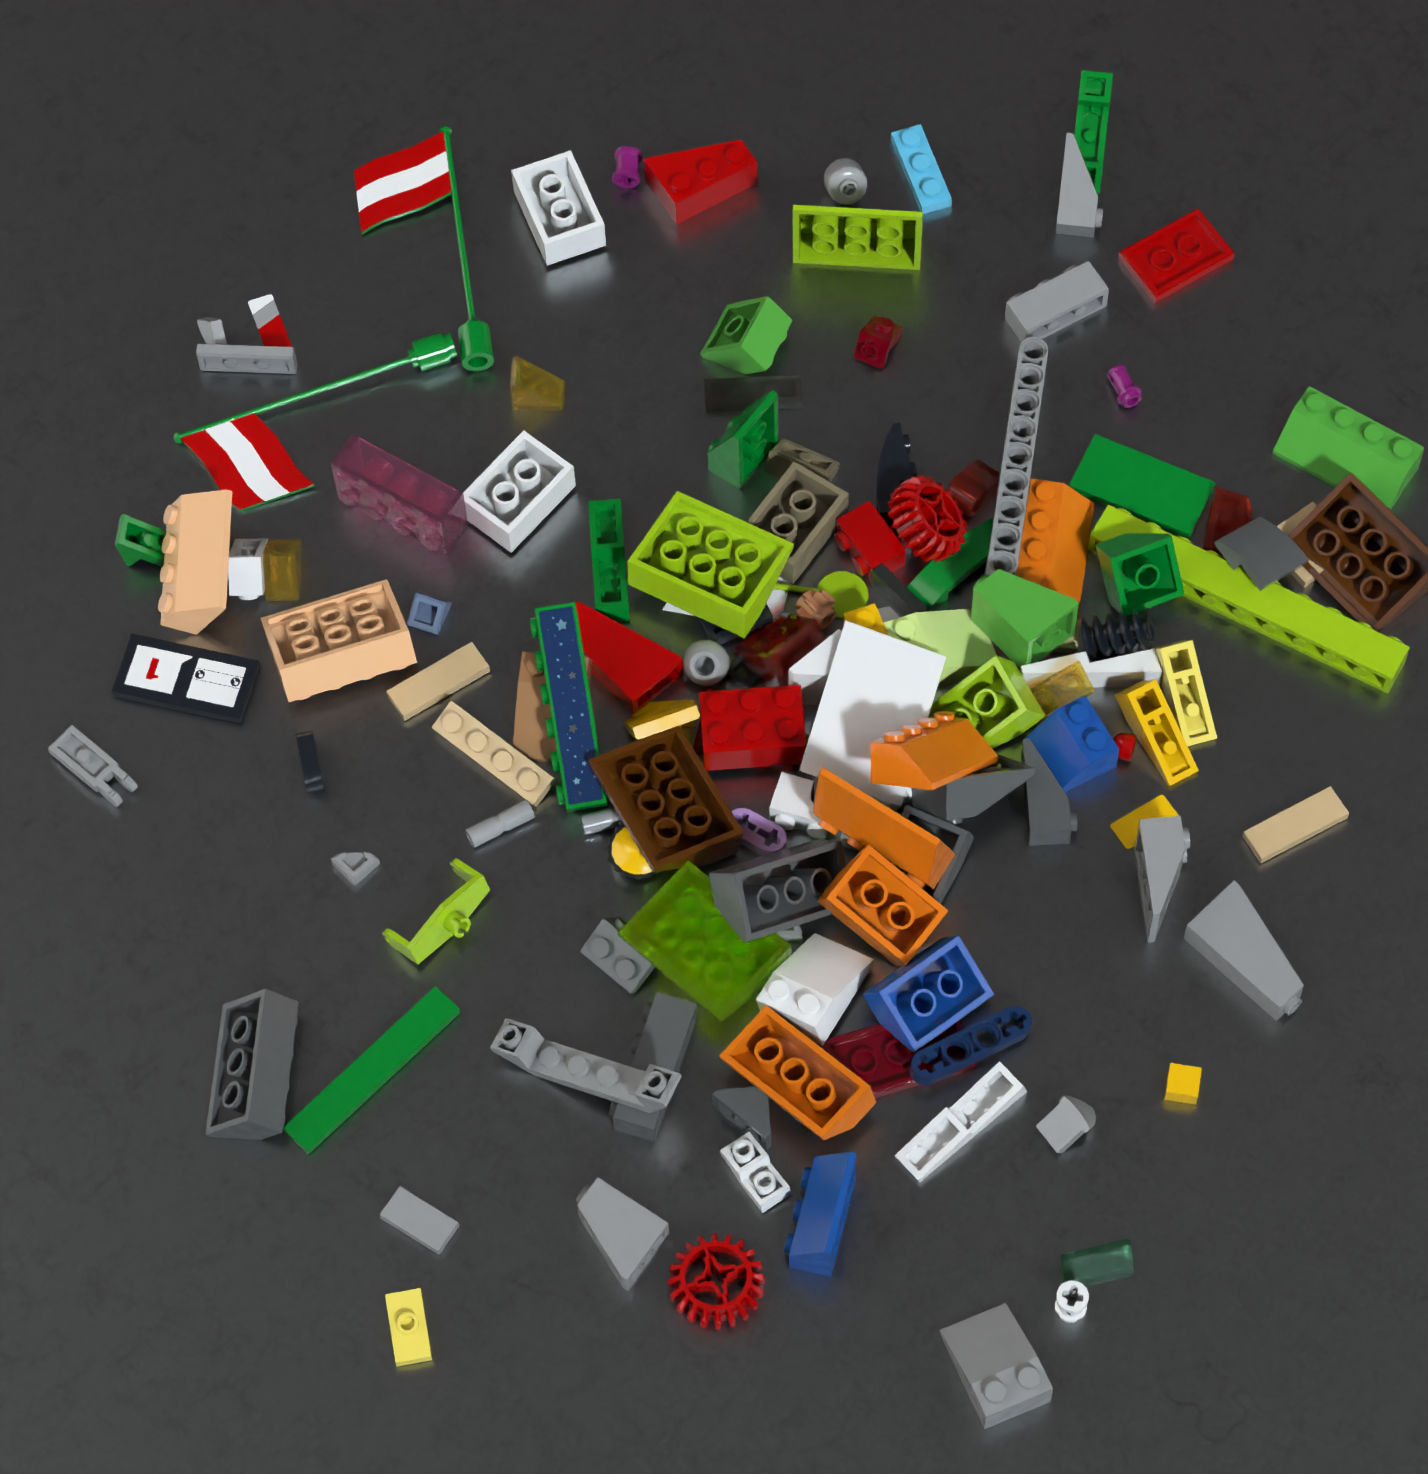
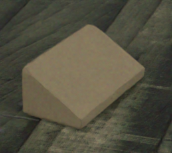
(787, 452)

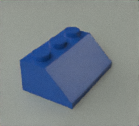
(929, 993)
(821, 1213)

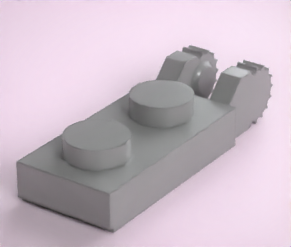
(90, 764)

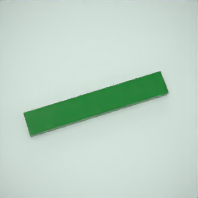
(371, 1070)

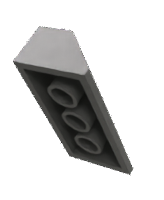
(777, 888)
(252, 1066)

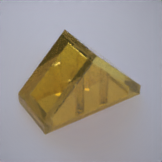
(535, 388)
(282, 569)

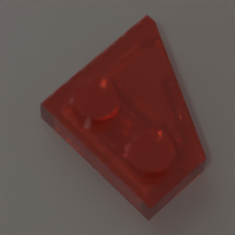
(1226, 515)

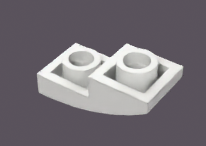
(755, 1172)

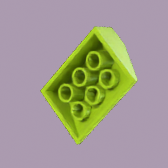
(857, 237)
(709, 564)

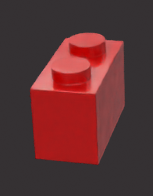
(869, 540)

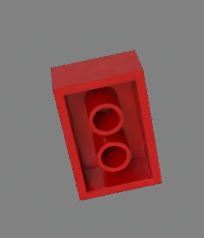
(752, 727)

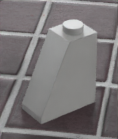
(621, 1230)

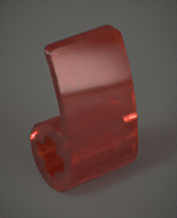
(972, 485)

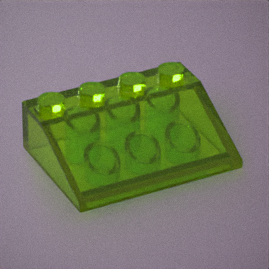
(698, 947)

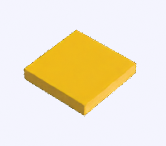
(662, 719)

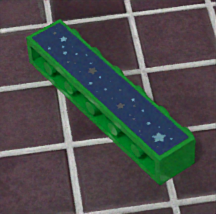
(570, 705)

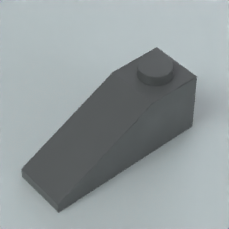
(1045, 803)

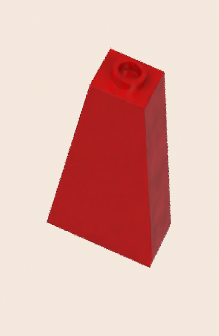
(626, 661)

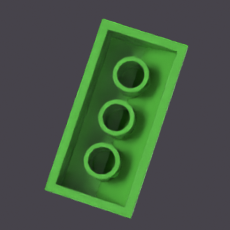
(1337, 440)

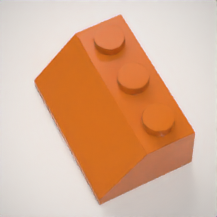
(882, 906)

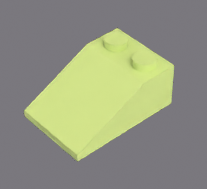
(947, 634)

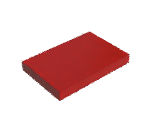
(1176, 255)

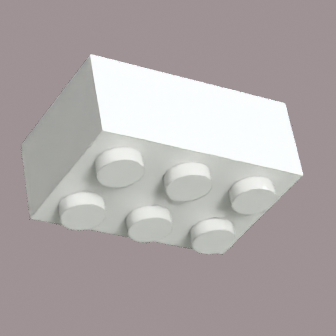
(558, 207)
(518, 491)

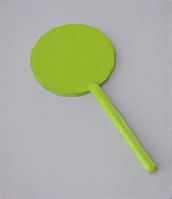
(843, 586)

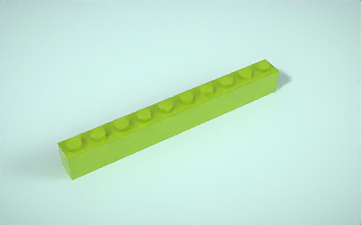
(1272, 611)

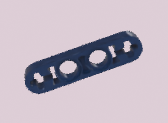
(972, 1047)

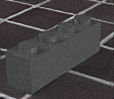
(662, 1044)

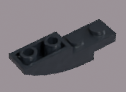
(892, 471)

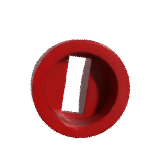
(1126, 745)

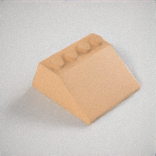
(338, 640)

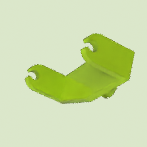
(446, 919)

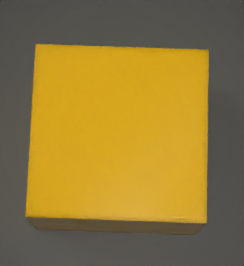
(1183, 1083)

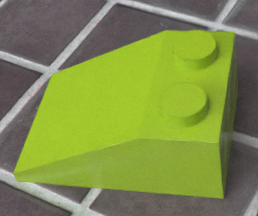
(990, 695)

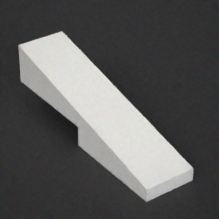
(1111, 672)
(961, 1122)

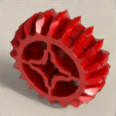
(927, 518)
(704, 1287)

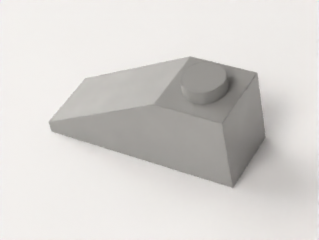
(1078, 197)

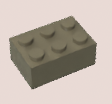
(802, 512)

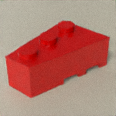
(700, 177)

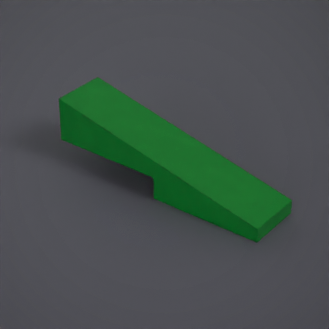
(608, 559)

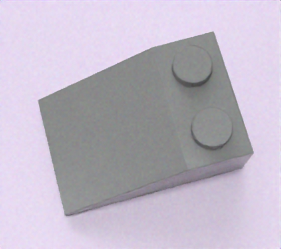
(1159, 856)
(997, 1365)

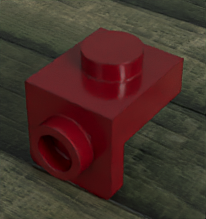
(876, 340)

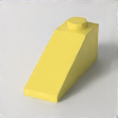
(1185, 691)

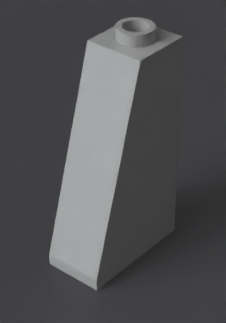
(1244, 950)

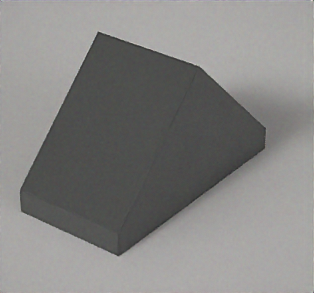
(747, 1110)

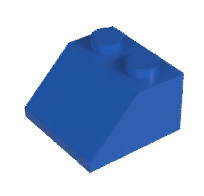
(1075, 744)

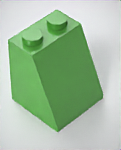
(1022, 616)

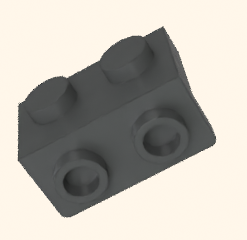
(616, 956)

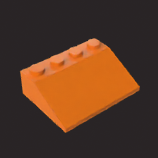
(873, 823)

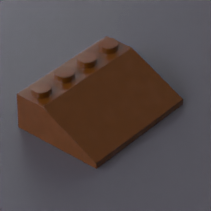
(1365, 553)
(668, 801)

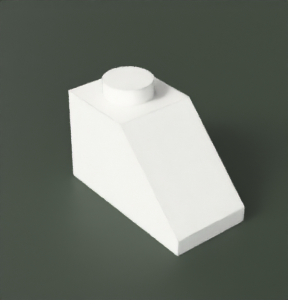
(246, 568)

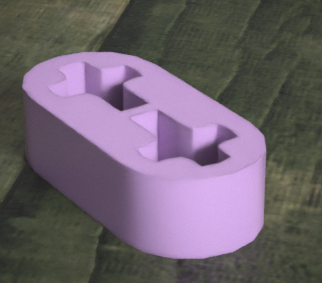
(758, 829)

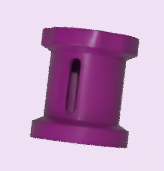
(627, 167)

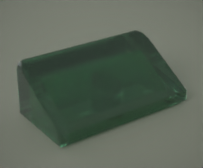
(1098, 1263)

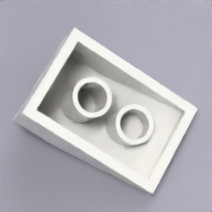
(815, 986)

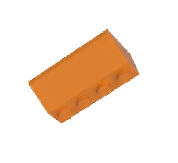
(1055, 538)
(930, 753)
(799, 1075)

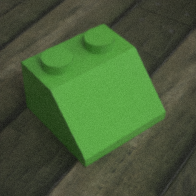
(747, 335)

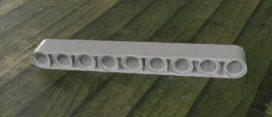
(1026, 396)

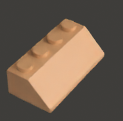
(195, 560)

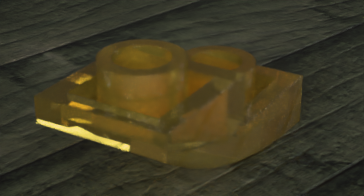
(1062, 688)

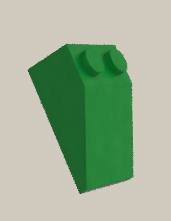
(746, 441)

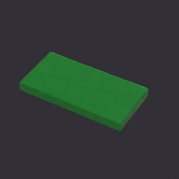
(1142, 486)

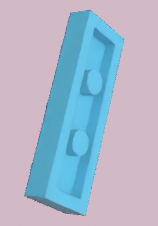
(921, 169)

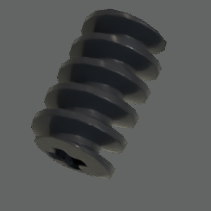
(1118, 634)

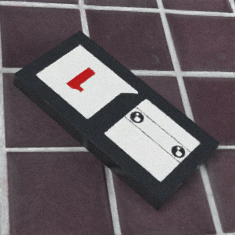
(186, 678)

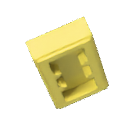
(408, 1327)

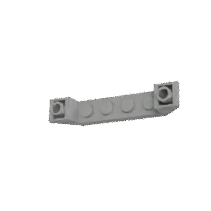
(583, 1071)

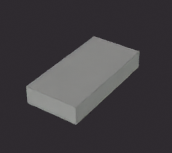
(419, 1220)

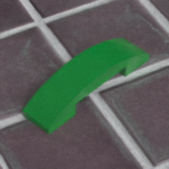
(1093, 120)
(942, 576)

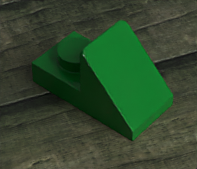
(139, 541)

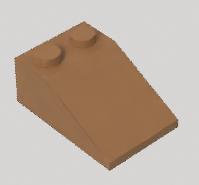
(530, 723)

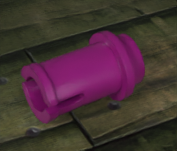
(1127, 392)

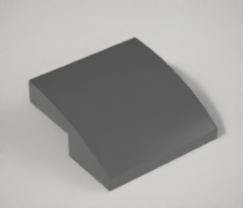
(1262, 552)

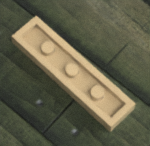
(494, 753)

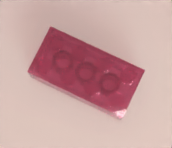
(399, 494)

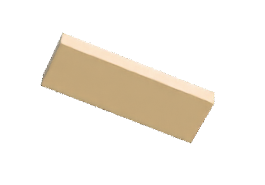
(438, 681)
(1295, 824)

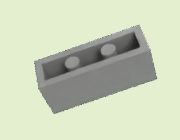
(1057, 302)

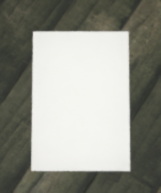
(869, 691)

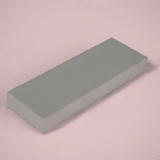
(246, 358)

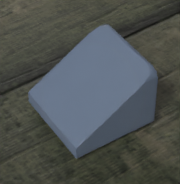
(428, 612)

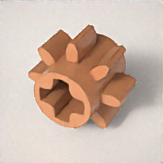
(817, 607)

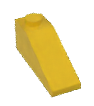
(1157, 730)

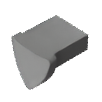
(1067, 1123)

